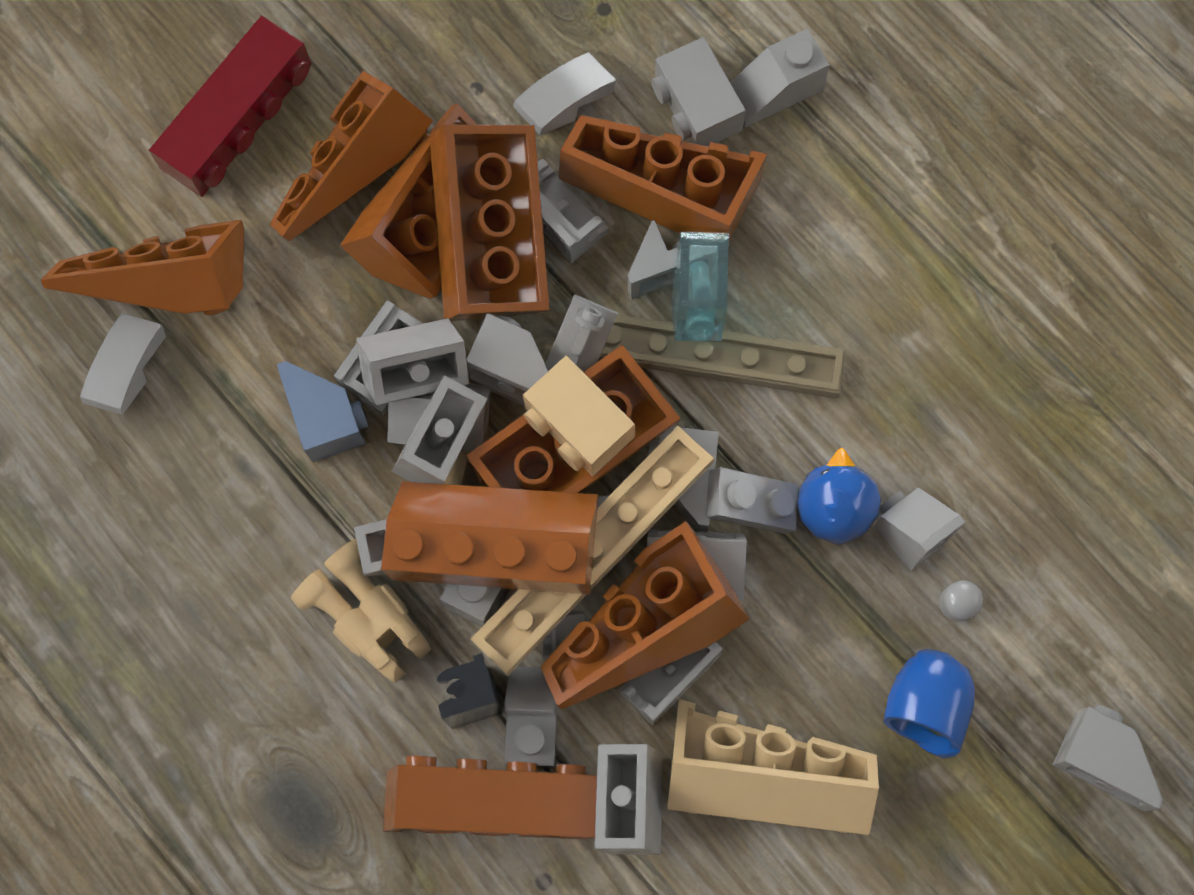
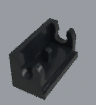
(474, 693)

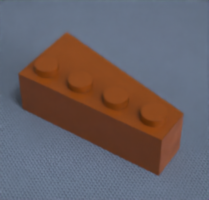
(661, 176)
(490, 800)

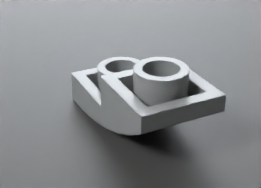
(556, 97)
(118, 365)

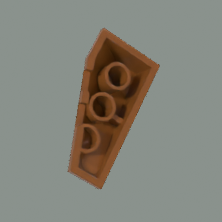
(370, 136)
(398, 228)
(174, 276)
(659, 614)

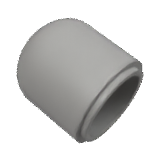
(961, 601)

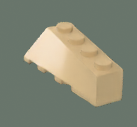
(769, 775)

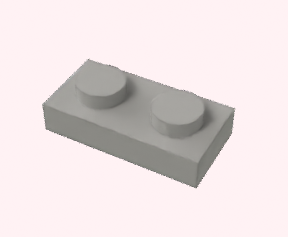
(752, 500)

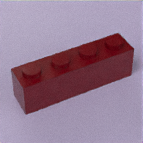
(231, 106)

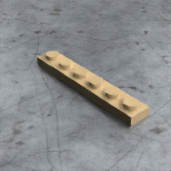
(620, 524)

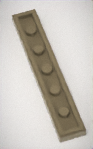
(734, 359)

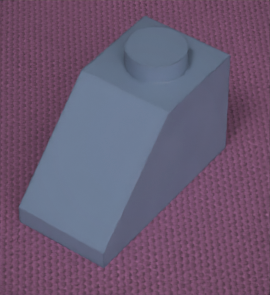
(322, 413)

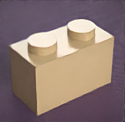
(577, 417)

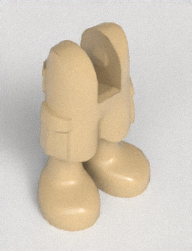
(371, 625)

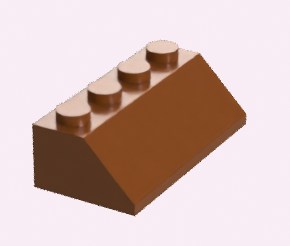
(489, 221)
(527, 461)
(491, 537)

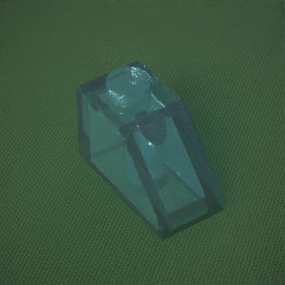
(700, 286)

